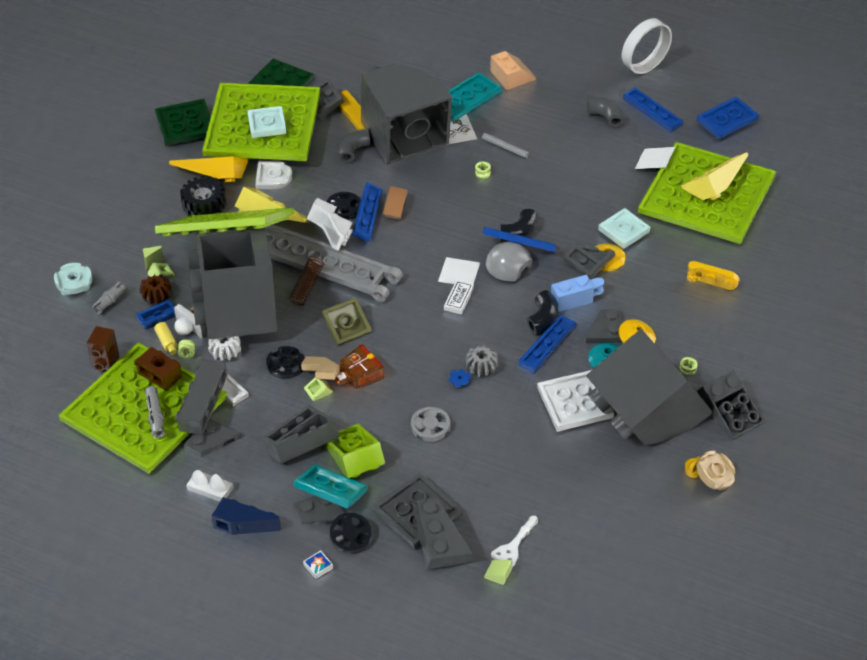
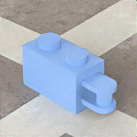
(576, 292)

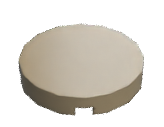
(716, 470)

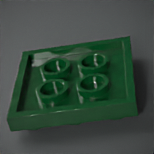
(282, 74)
(183, 121)

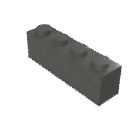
(201, 397)

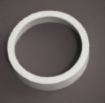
(658, 53)

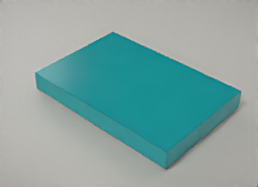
(330, 486)

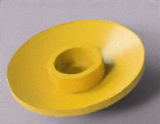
(617, 261)
(630, 327)

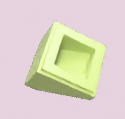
(152, 255)
(161, 268)
(318, 389)
(499, 571)

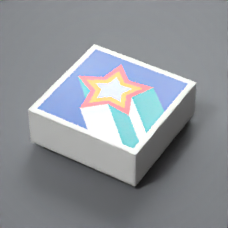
(318, 564)

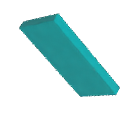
(472, 94)

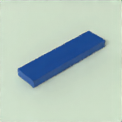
(652, 109)
(367, 212)
(519, 239)
(547, 344)

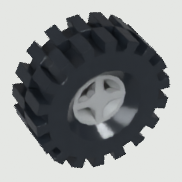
(203, 196)

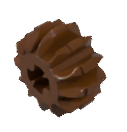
(155, 289)

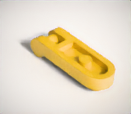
(712, 275)

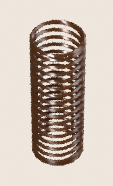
(307, 282)

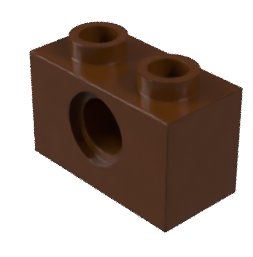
(103, 348)
(158, 368)

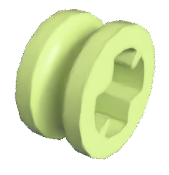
(482, 169)
(186, 348)
(685, 370)

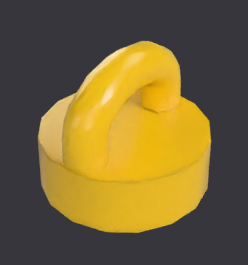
(691, 467)

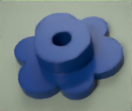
(459, 378)

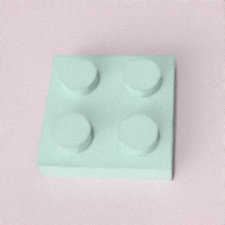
(266, 121)
(624, 228)

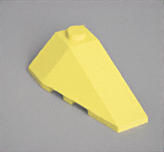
(715, 180)
(254, 199)

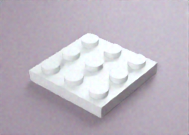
(569, 403)

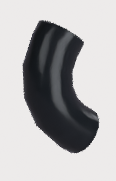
(523, 226)
(546, 313)

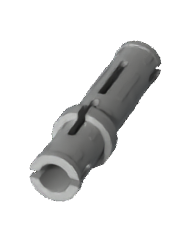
(155, 416)

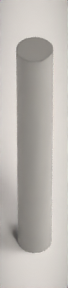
(505, 145)

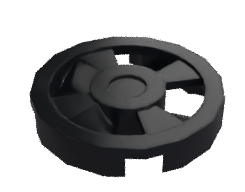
(344, 205)
(284, 362)
(350, 533)

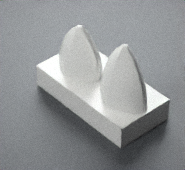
(209, 486)

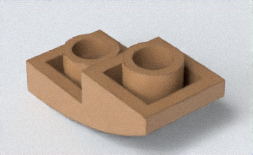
(395, 203)

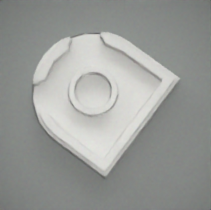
(272, 175)

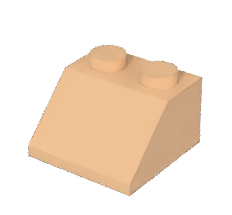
(510, 70)

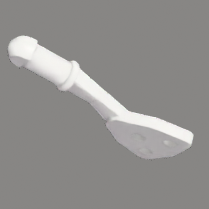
(512, 547)

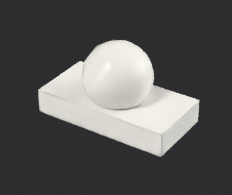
(186, 322)

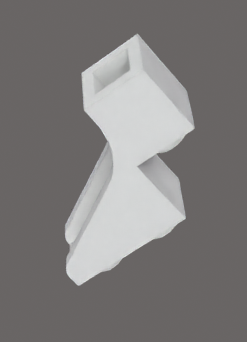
(335, 227)

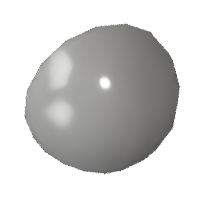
(508, 261)

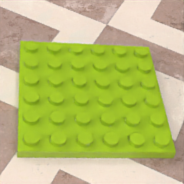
(230, 127)
(722, 217)
(224, 221)
(117, 413)

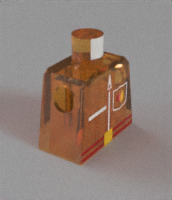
(360, 368)

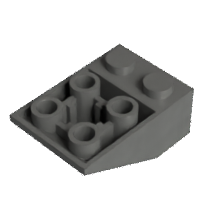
(731, 405)

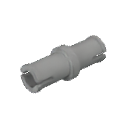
(109, 297)

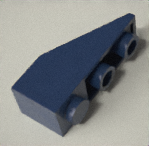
(243, 519)

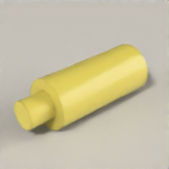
(166, 338)

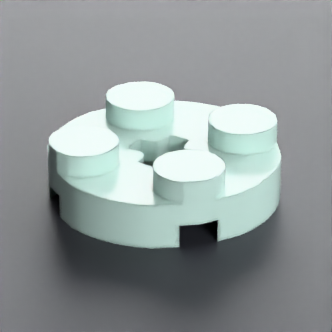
(80, 284)

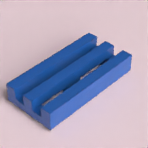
(151, 321)

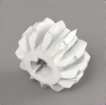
(224, 347)

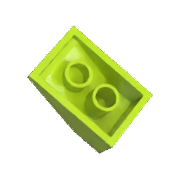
(356, 451)

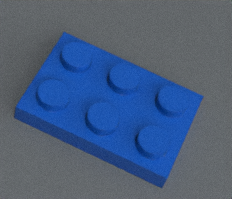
(727, 117)

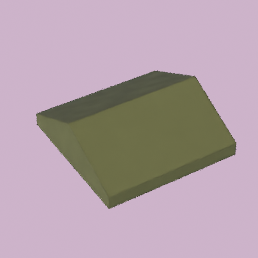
(346, 321)

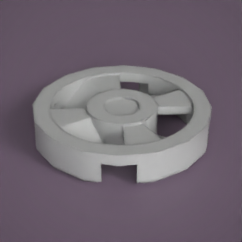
(430, 424)

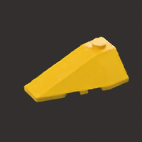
(221, 167)

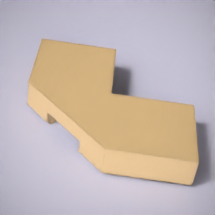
(323, 366)

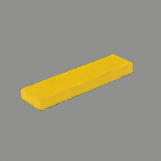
(351, 109)

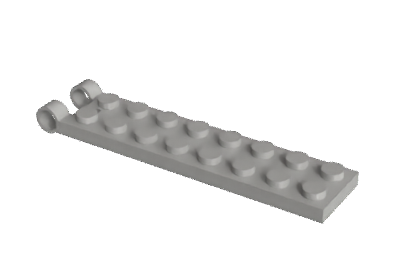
(338, 266)

